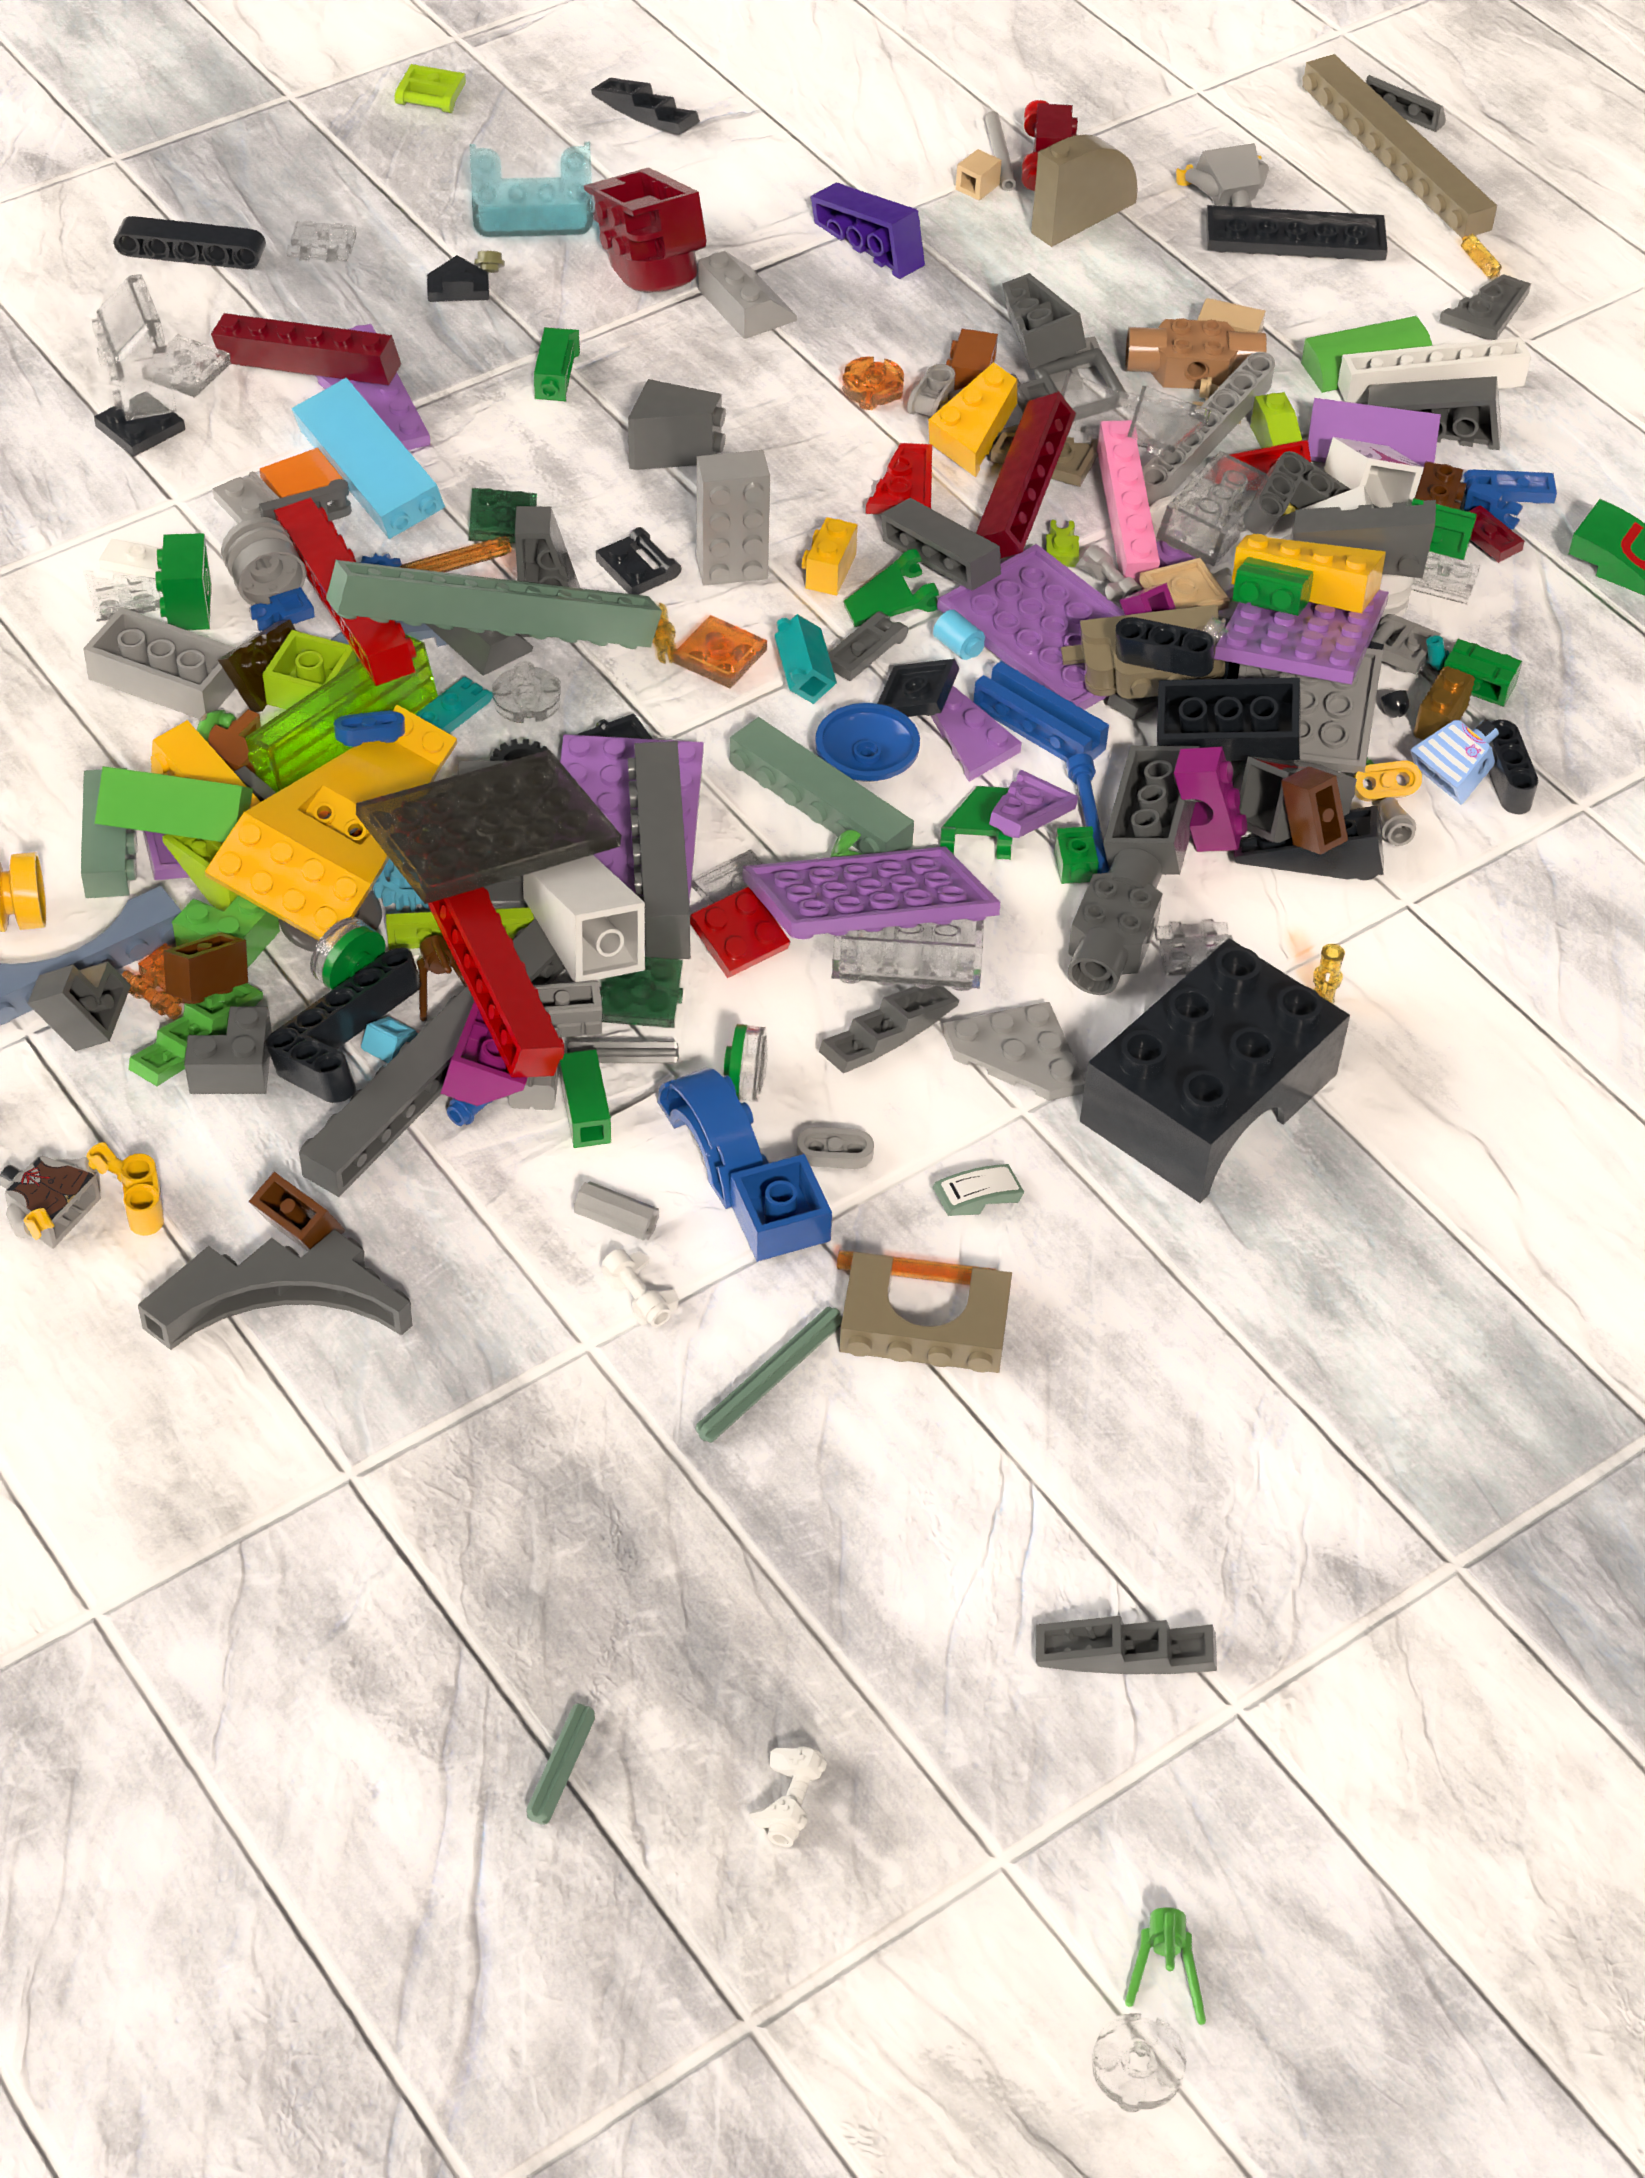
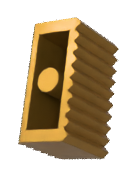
(1444, 702)

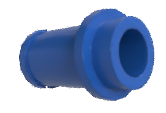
(463, 1112)

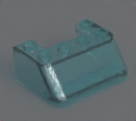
(531, 204)

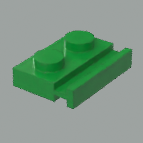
(1451, 531)

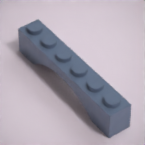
(133, 935)

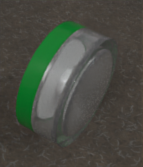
(345, 951)
(747, 1061)

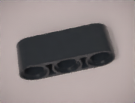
(1164, 647)
(1513, 769)

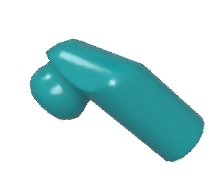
(1436, 652)

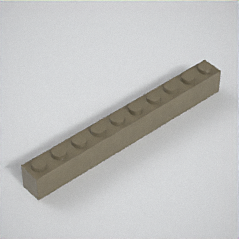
(1399, 146)

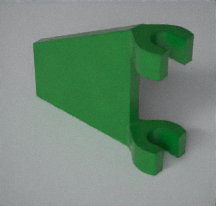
(890, 592)
(974, 819)

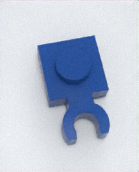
(1493, 503)
(283, 606)

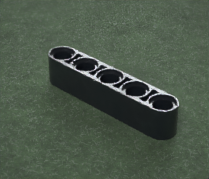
(189, 242)

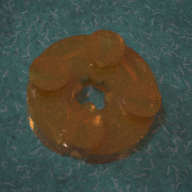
(872, 382)

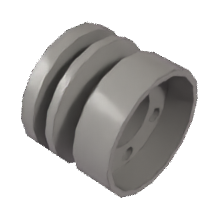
(262, 560)

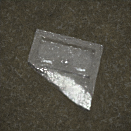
(122, 591)

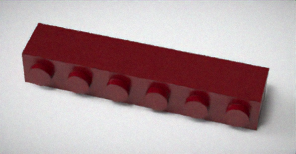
(307, 348)
(1026, 473)

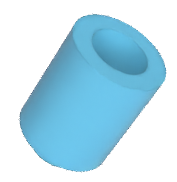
(959, 635)

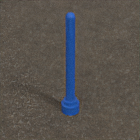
(1081, 771)

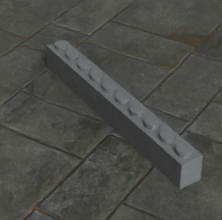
(407, 1082)

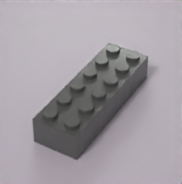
(660, 848)

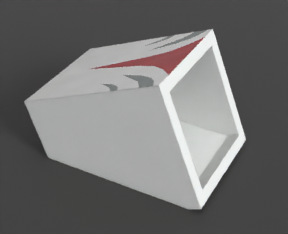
(1382, 471)

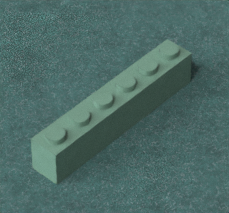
(819, 789)

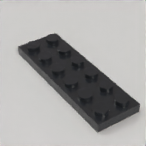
(1296, 233)

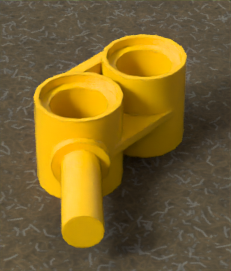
(140, 1191)

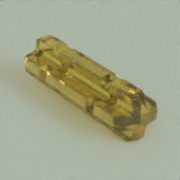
(1481, 256)

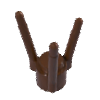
(438, 960)

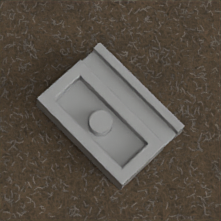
(242, 496)

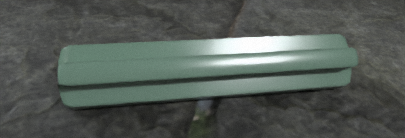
(560, 1764)

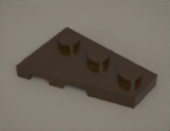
(249, 661)

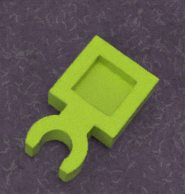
(1063, 544)

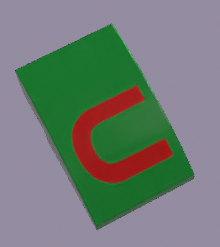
(1613, 543)

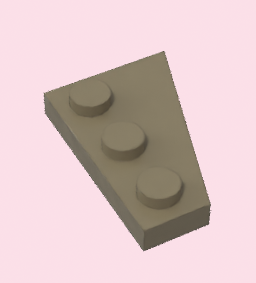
(1073, 462)

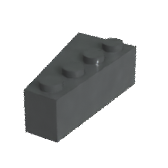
(1042, 321)
(1466, 406)
(1399, 530)

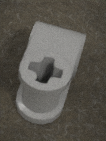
(932, 390)

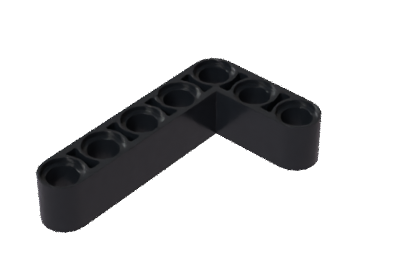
(307, 1045)

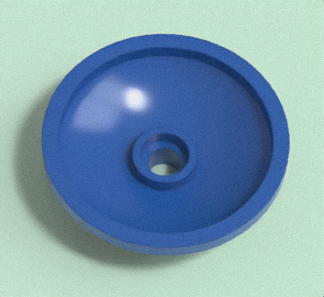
(868, 741)

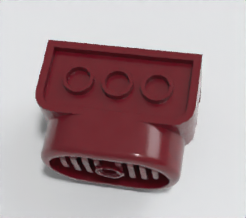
(649, 228)

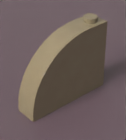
(1080, 186)

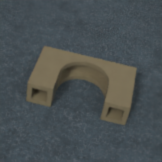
(967, 1342)

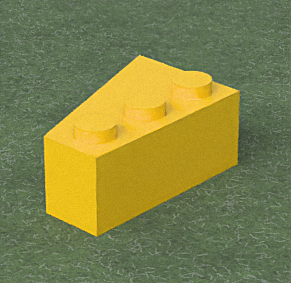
(974, 417)

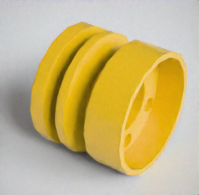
(23, 892)

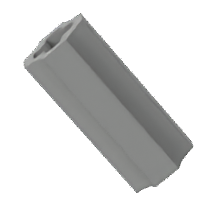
(616, 1210)

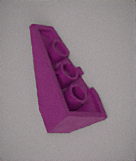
(477, 1068)

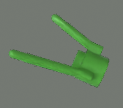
(1168, 1938)

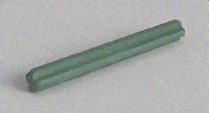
(769, 1375)

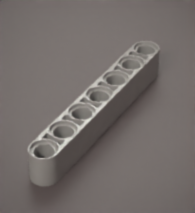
(1227, 407)

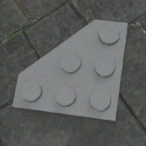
(1019, 1047)

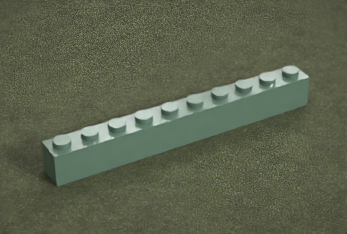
(492, 605)

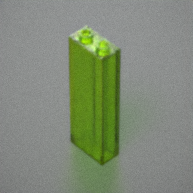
(304, 733)

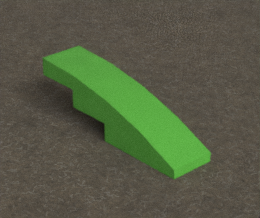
(209, 1017)

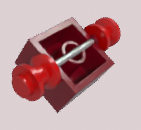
(1047, 126)

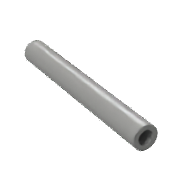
(1000, 150)

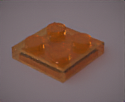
(720, 651)

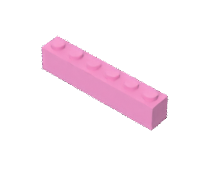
(1126, 500)

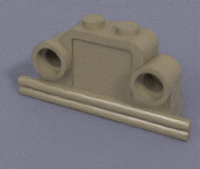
(1109, 675)

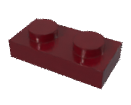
(1494, 536)

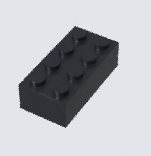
(1238, 714)

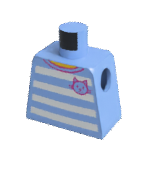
(1457, 757)

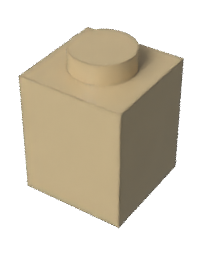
(978, 174)

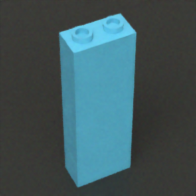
(369, 458)

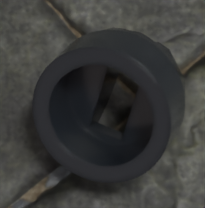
(1395, 703)

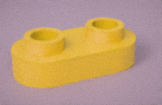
(1384, 780)

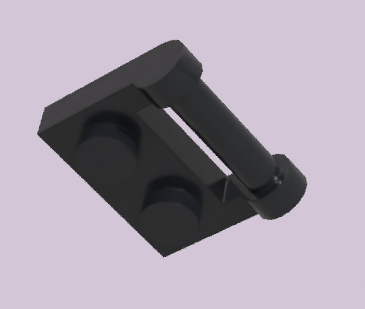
(630, 569)

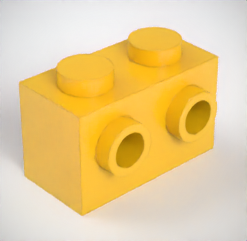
(830, 556)

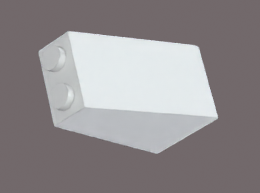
(588, 918)

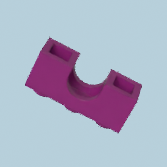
(1217, 818)

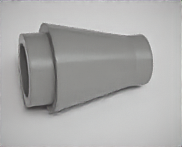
(1396, 823)

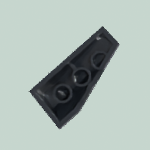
(1357, 858)

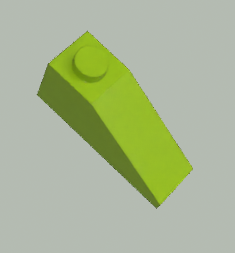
(1274, 420)
(194, 857)

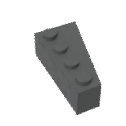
(541, 549)

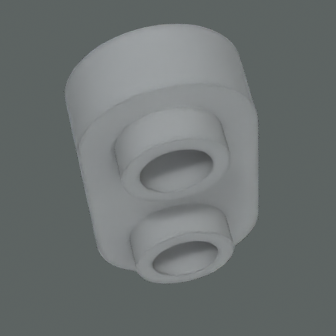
(836, 1147)

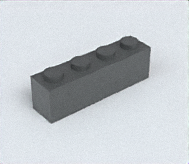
(942, 543)

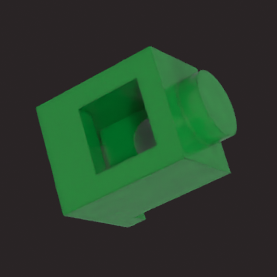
(1075, 854)

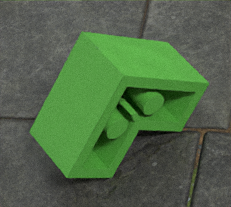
(239, 920)

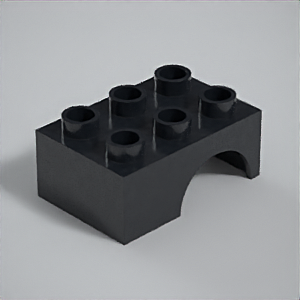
(1211, 1063)

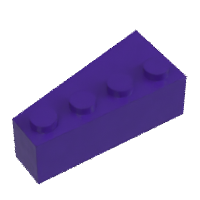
(872, 226)

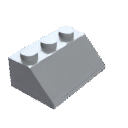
(741, 295)

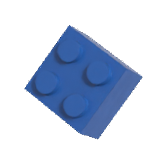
(780, 1207)

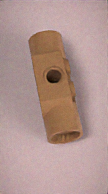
(1190, 350)

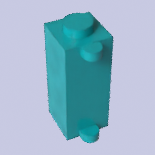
(804, 658)

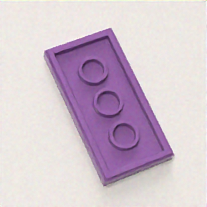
(1403, 430)

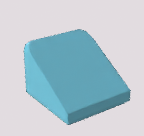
(386, 1037)

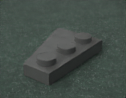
(1490, 309)

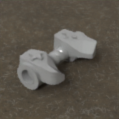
(1100, 565)

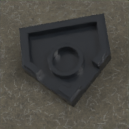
(457, 282)

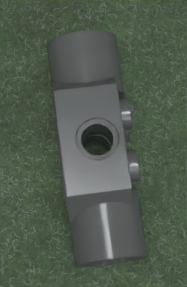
(1115, 922)

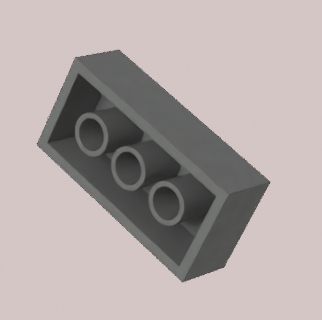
(1150, 809)

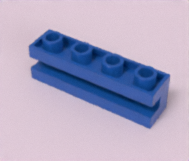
(1040, 714)

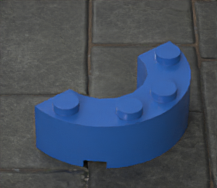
(717, 1121)

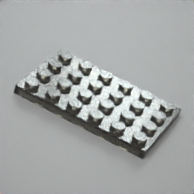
(487, 826)

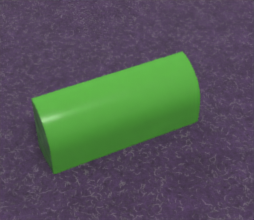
(1324, 352)
(170, 804)

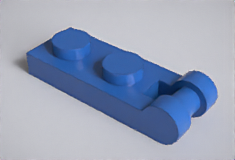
(1515, 485)

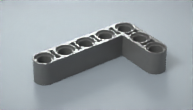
(1293, 482)

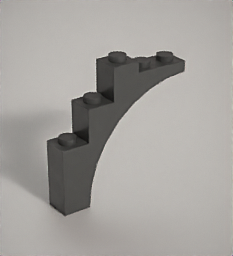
(272, 1276)

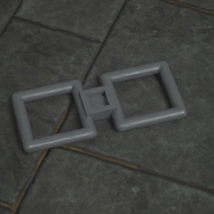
(1044, 384)

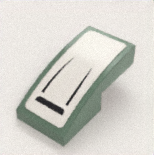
(973, 1189)

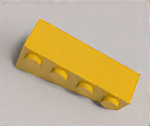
(1341, 577)
(188, 755)

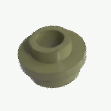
(489, 261)

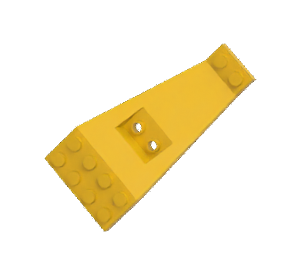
(312, 866)

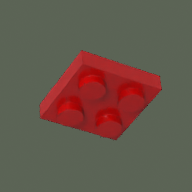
(739, 932)

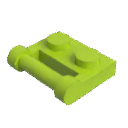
(432, 81)

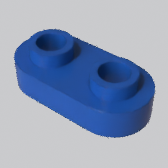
(369, 727)

